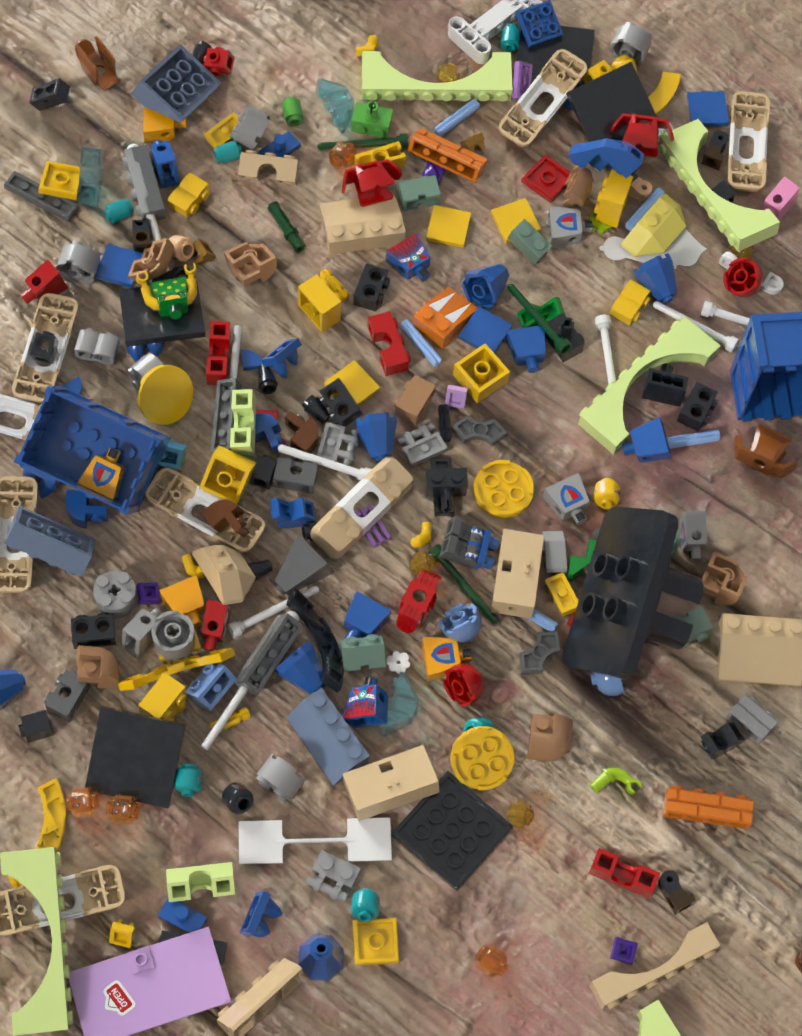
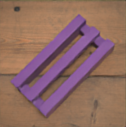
(521, 79)
(363, 512)

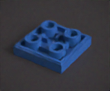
(539, 23)
(708, 108)
(116, 265)
(485, 328)

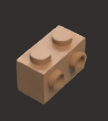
(414, 399)

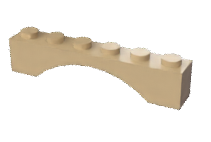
(615, 986)

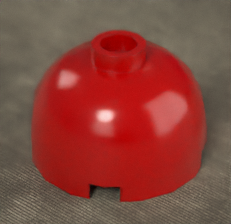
(743, 277)
(464, 684)

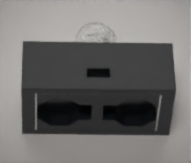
(50, 94)

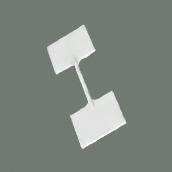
(263, 841)

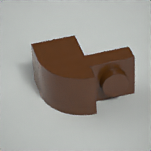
(306, 432)
(226, 513)

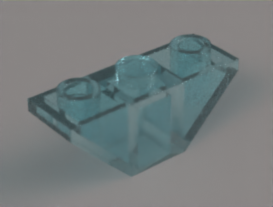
(336, 102)
(90, 176)
(400, 706)

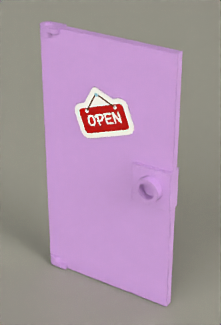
(149, 986)

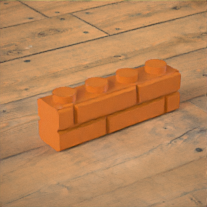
(447, 155)
(708, 807)

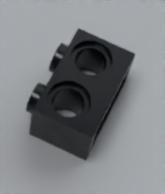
(367, 286)
(343, 401)
(695, 405)
(93, 636)

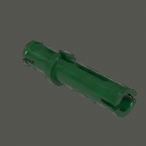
(290, 233)

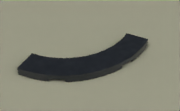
(330, 653)

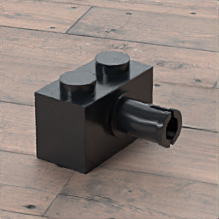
(565, 328)
(664, 386)
(446, 484)

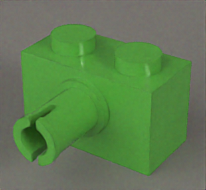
(371, 119)

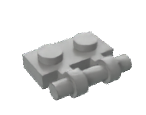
(332, 440)
(423, 449)
(335, 870)

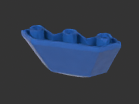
(607, 152)

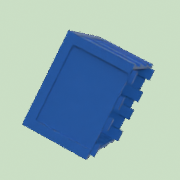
(769, 368)
(75, 430)

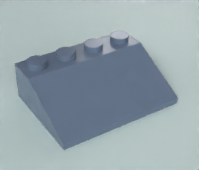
(176, 85)

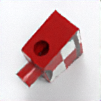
(215, 616)

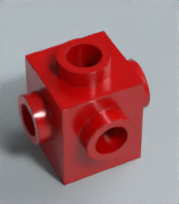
(219, 61)

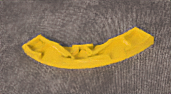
(665, 91)
(176, 666)
(54, 819)

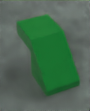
(548, 311)
(580, 565)

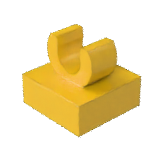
(121, 934)

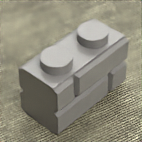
(752, 718)

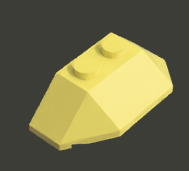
(656, 228)

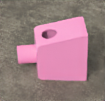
(782, 198)

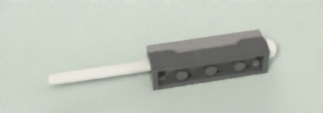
(145, 187)
(223, 412)
(260, 665)

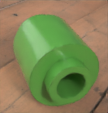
(292, 111)

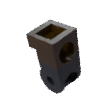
(717, 145)
(141, 235)
(674, 893)

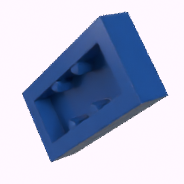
(282, 145)
(182, 916)

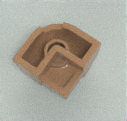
(579, 186)
(153, 261)
(251, 262)
(723, 580)
(97, 666)
(549, 737)

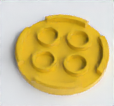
(165, 394)
(503, 489)
(482, 758)

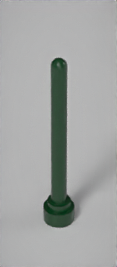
(403, 139)
(561, 344)
(435, 552)

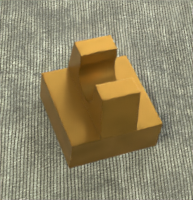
(475, 140)
(204, 251)

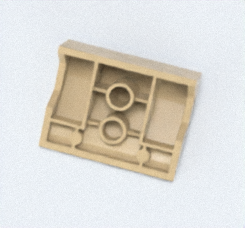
(361, 228)
(760, 650)
(261, 998)

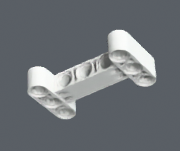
(474, 37)

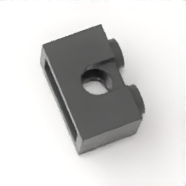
(303, 482)
(66, 707)

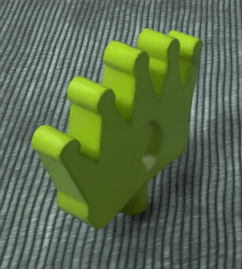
(597, 226)

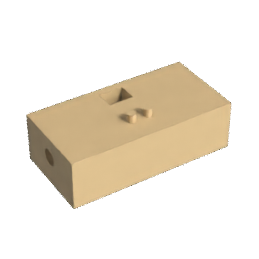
(517, 573)
(391, 783)

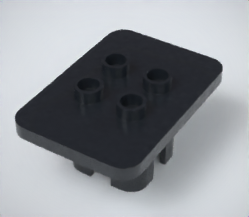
(623, 593)

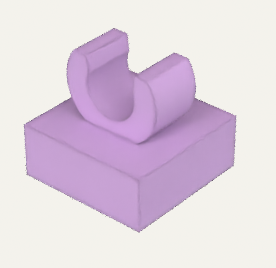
(456, 396)

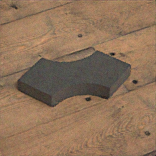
(488, 431)
(546, 645)

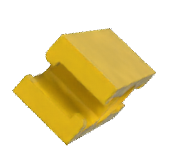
(389, 152)

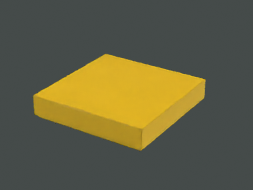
(60, 180)
(510, 215)
(448, 226)
(356, 381)
(375, 942)

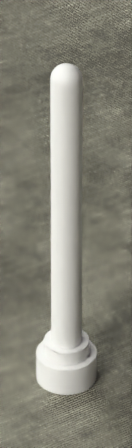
(710, 310)
(603, 324)
(728, 342)
(359, 473)
(237, 628)

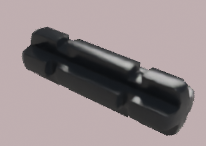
(444, 422)

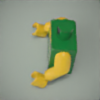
(171, 295)

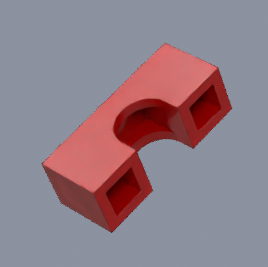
(384, 328)
(218, 352)
(635, 879)

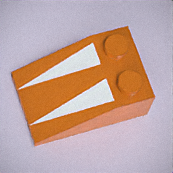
(443, 317)

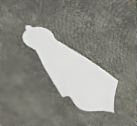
(683, 251)

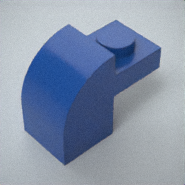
(268, 428)
(80, 511)
(292, 513)

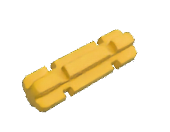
(334, 284)
(235, 718)

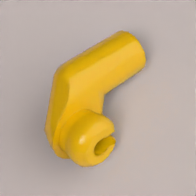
(371, 45)
(424, 537)
(191, 568)

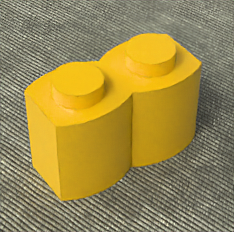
(188, 195)
(630, 302)

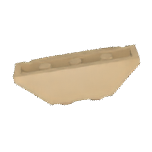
(225, 572)

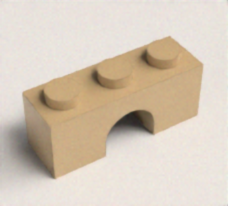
(253, 163)

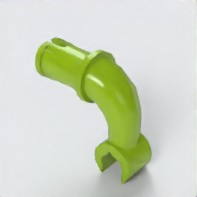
(610, 775)

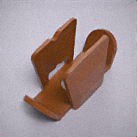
(90, 61)
(768, 449)

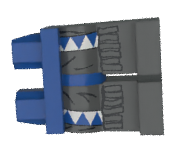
(468, 544)

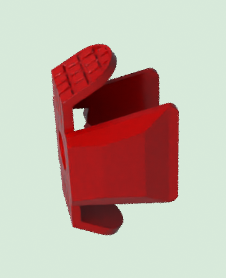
(642, 134)
(371, 181)
(411, 610)

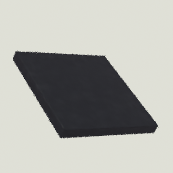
(575, 40)
(606, 99)
(146, 326)
(135, 756)
(452, 831)

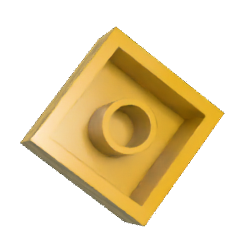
(612, 198)
(319, 303)
(481, 373)
(227, 475)
(164, 699)

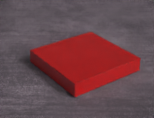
(546, 178)

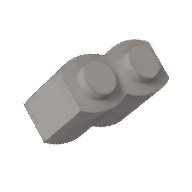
(97, 346)

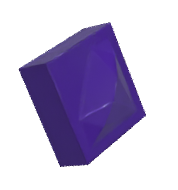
(433, 169)
(148, 593)
(623, 950)

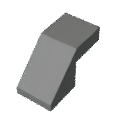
(554, 551)

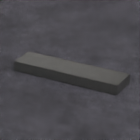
(28, 190)

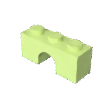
(244, 410)
(186, 880)

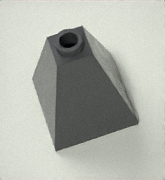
(301, 568)

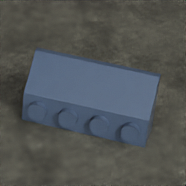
(50, 541)
(327, 736)

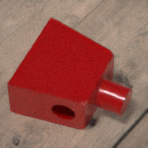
(43, 281)

